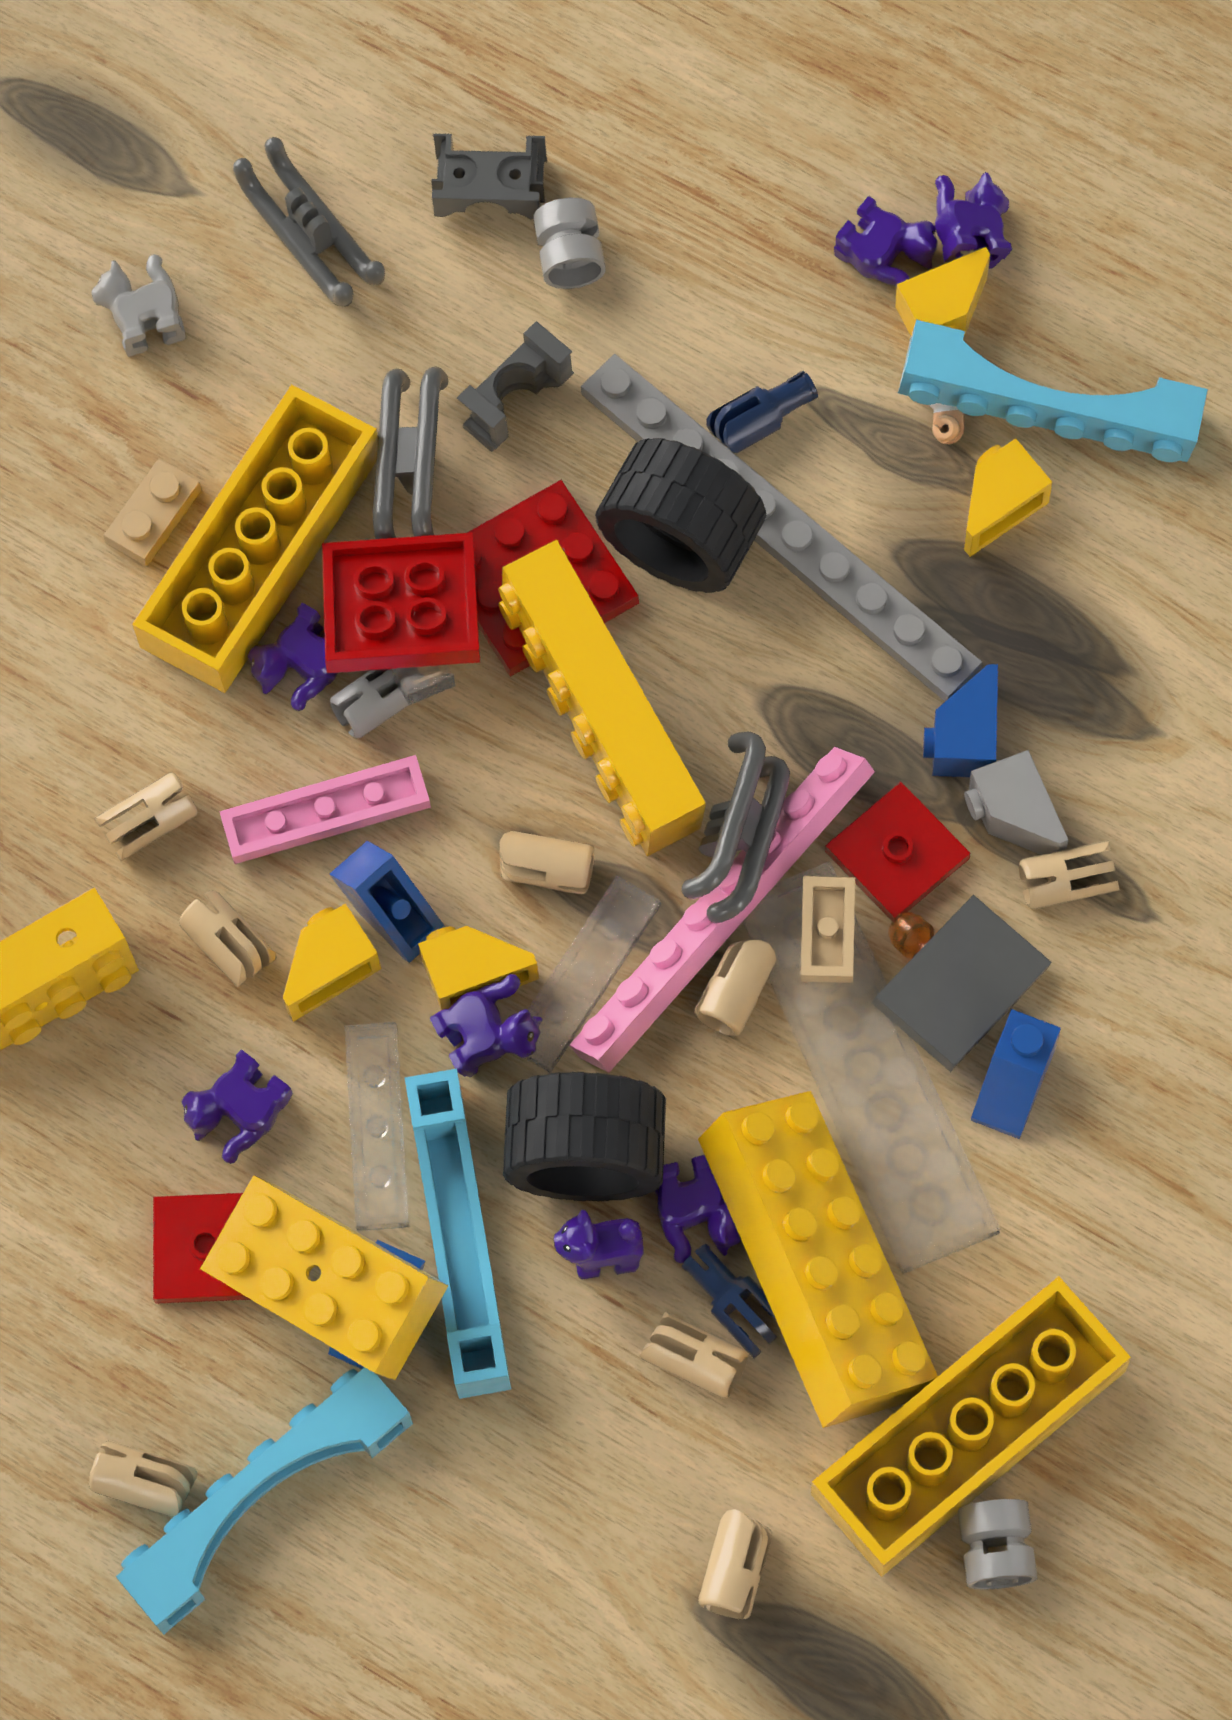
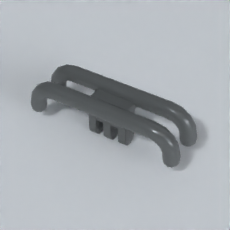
(309, 225)
(407, 452)
(741, 826)

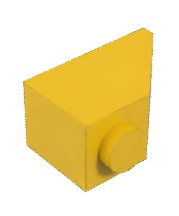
(945, 293)
(1004, 493)
(469, 959)
(328, 960)

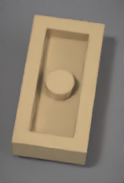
(152, 512)
(827, 929)

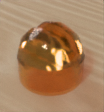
(906, 924)

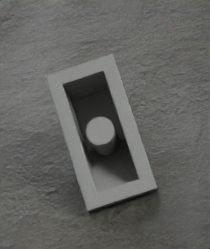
(1016, 805)

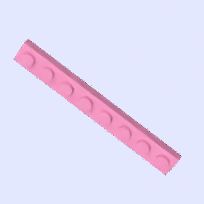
(694, 937)

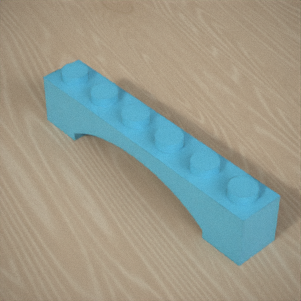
(1152, 421)
(458, 1234)
(353, 1419)

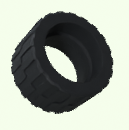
(681, 515)
(584, 1136)

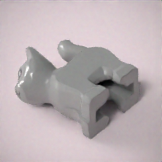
(141, 309)

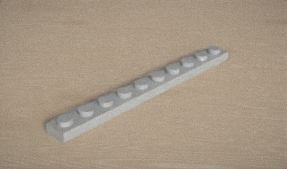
(797, 539)

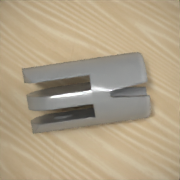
(368, 702)

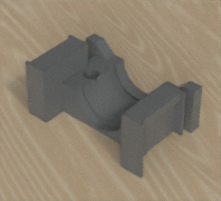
(488, 176)
(535, 365)

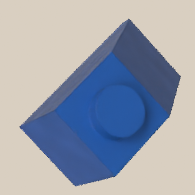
(965, 727)
(387, 899)
(1015, 1073)

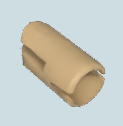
(154, 798)
(546, 862)
(1058, 887)
(226, 938)
(735, 986)
(695, 1355)
(141, 1478)
(735, 1565)

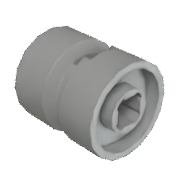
(570, 244)
(994, 1525)

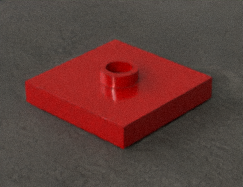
(897, 852)
(182, 1238)

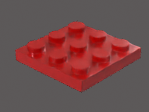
(525, 528)
(400, 603)

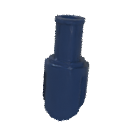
(759, 412)
(730, 1294)

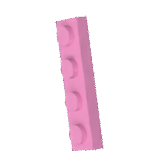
(325, 809)

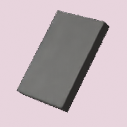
(961, 983)

